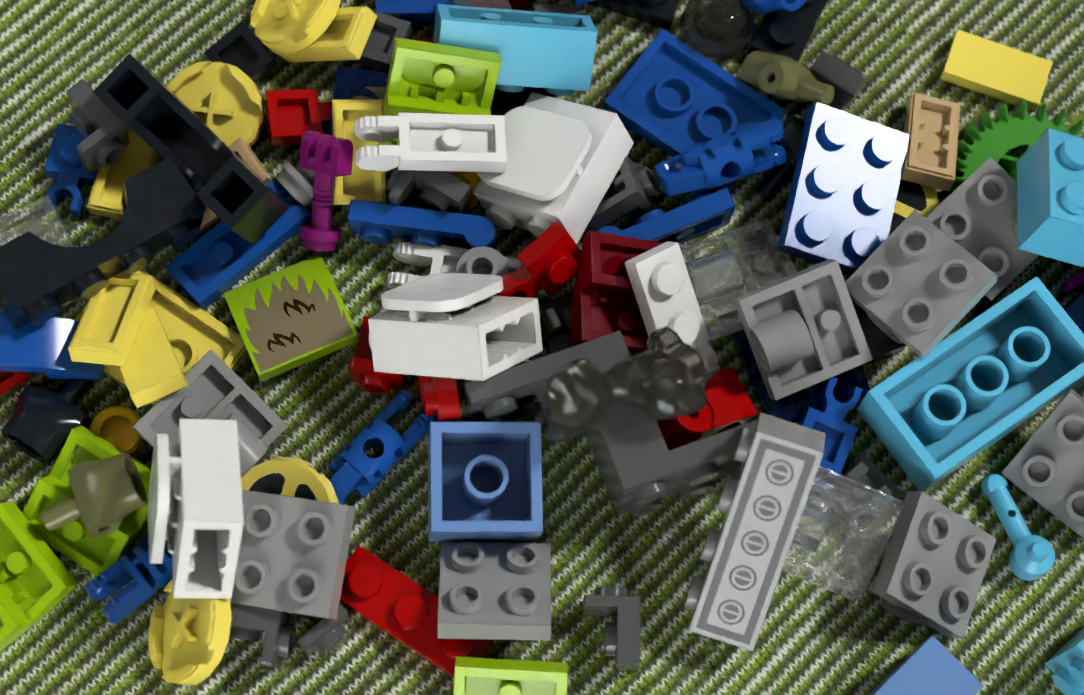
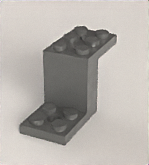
(625, 443)

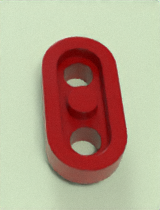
(439, 398)

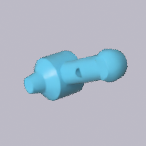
(1031, 554)

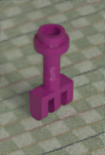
(327, 158)

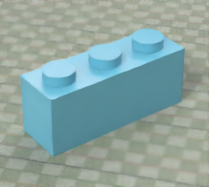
(533, 46)

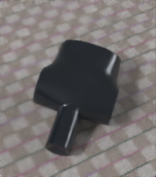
(46, 418)

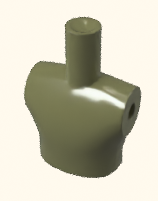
(784, 78)
(101, 497)

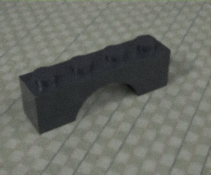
(201, 156)
(42, 276)

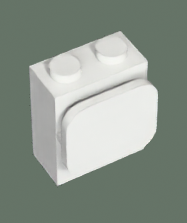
(556, 166)
(453, 328)
(197, 507)

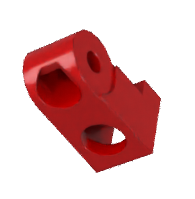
(725, 409)

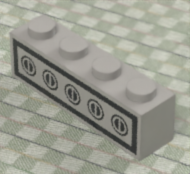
(756, 530)

